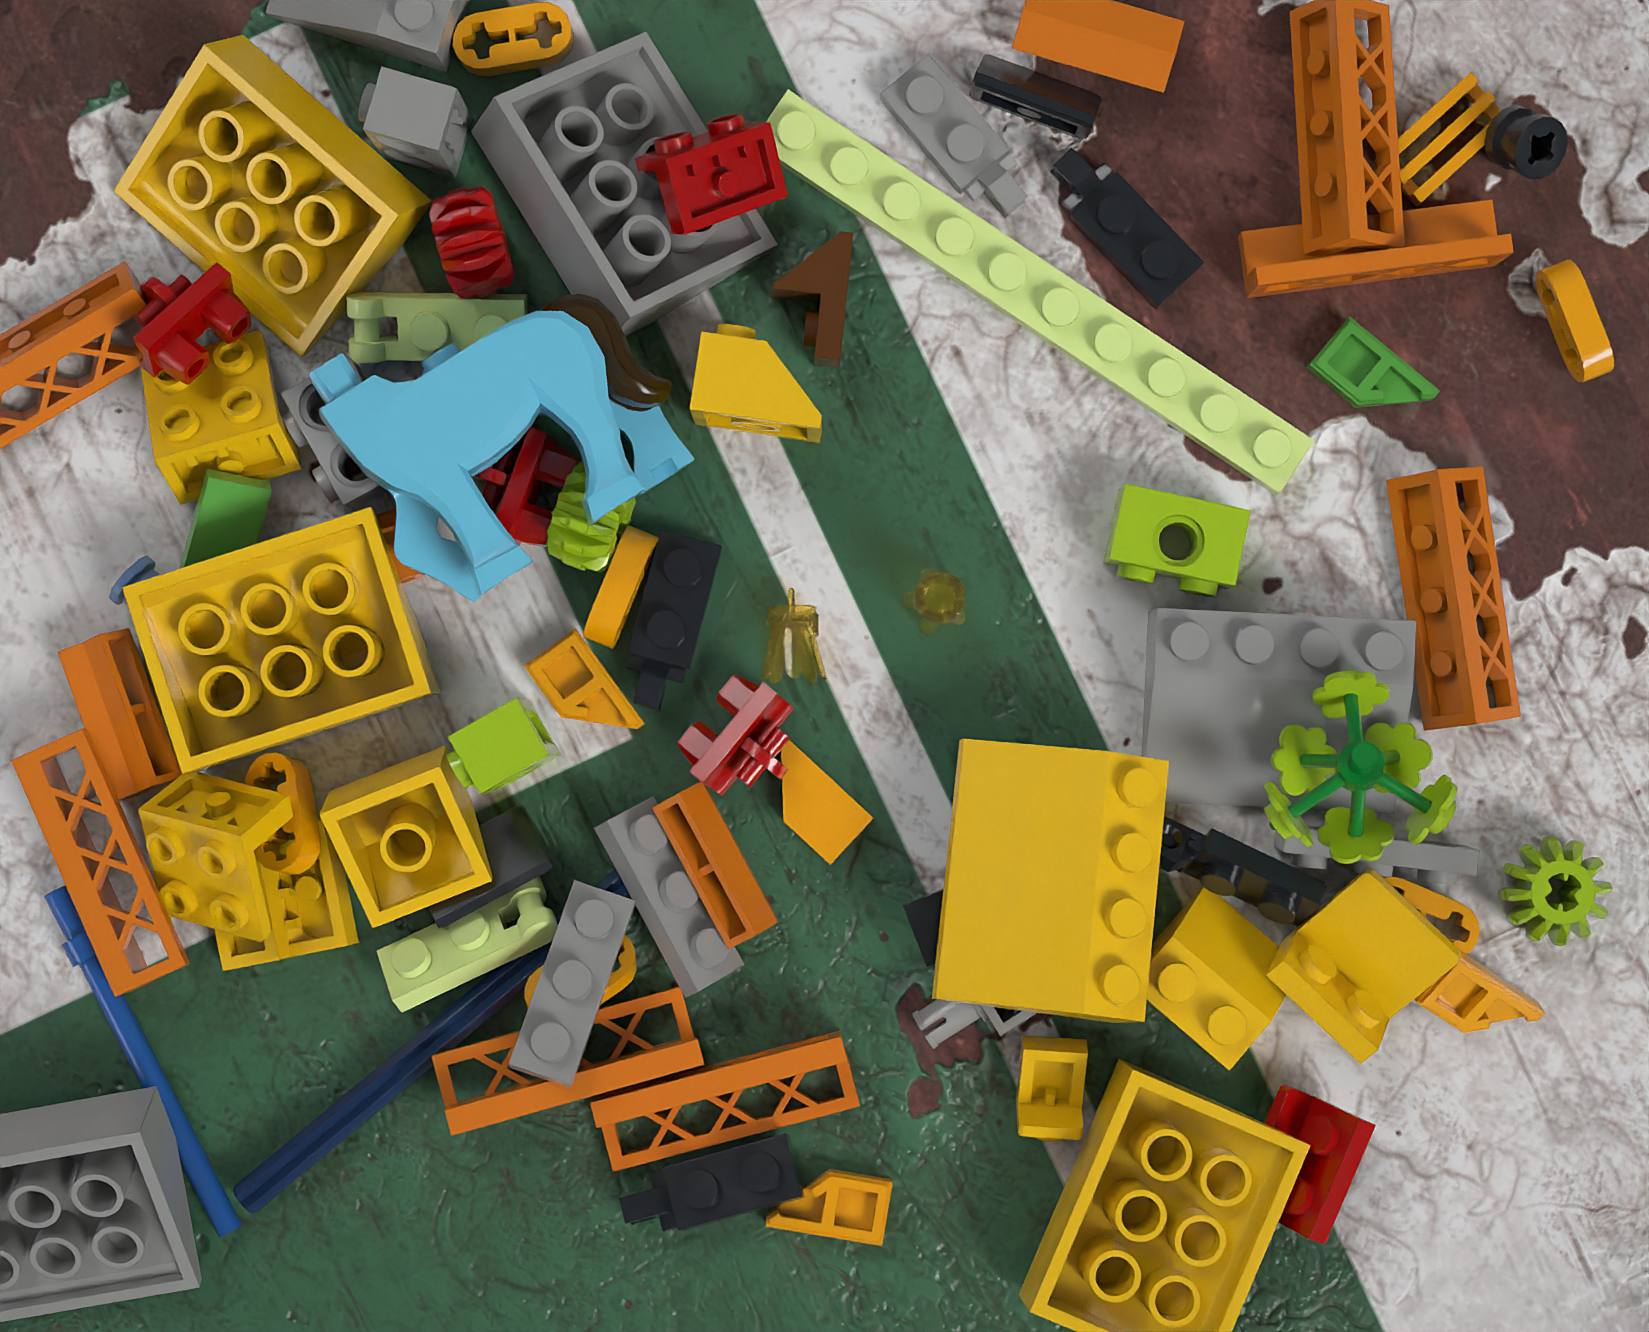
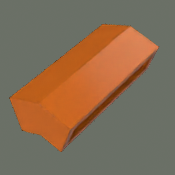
(1101, 38)
(120, 713)
(715, 864)

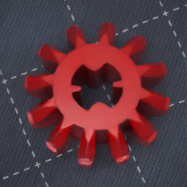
(471, 242)

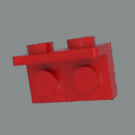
(716, 172)
(1331, 1162)

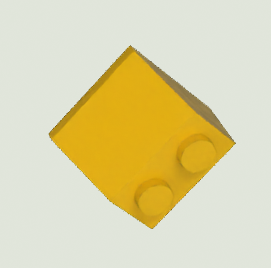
(749, 389)
(407, 836)
(1213, 977)

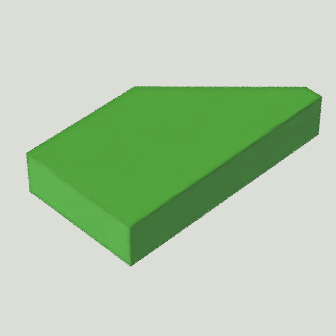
(1367, 370)
(226, 516)

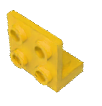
(220, 419)
(203, 849)
(1361, 962)

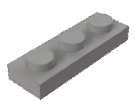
(1434, 860)
(667, 898)
(572, 984)

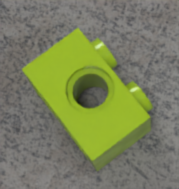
(1214, 533)

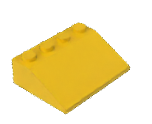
(270, 190)
(280, 641)
(1051, 880)
(1162, 1213)

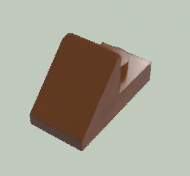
(824, 281)

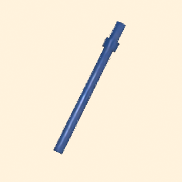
(143, 1062)

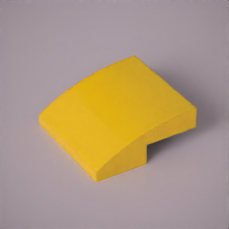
(304, 912)

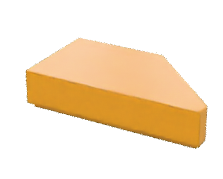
(581, 685)
(818, 806)
(1475, 997)
(838, 1207)

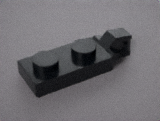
(1125, 228)
(671, 614)
(1241, 872)
(718, 1186)

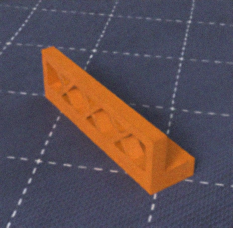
(1336, 120)
(1435, 243)
(66, 329)
(1446, 598)
(87, 869)
(590, 1079)
(719, 1079)

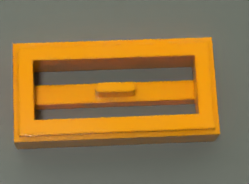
(1482, 104)

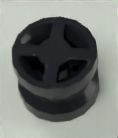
(1509, 143)

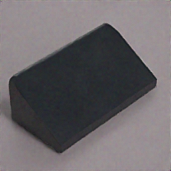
(1035, 96)
(515, 857)

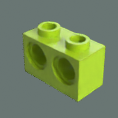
(501, 747)

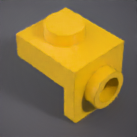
(1051, 1088)

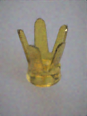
(938, 599)
(793, 642)

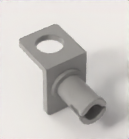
(960, 1015)

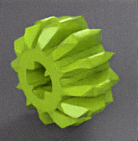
(572, 537)
(1533, 887)

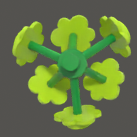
(1385, 761)

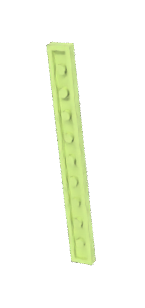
(1036, 295)

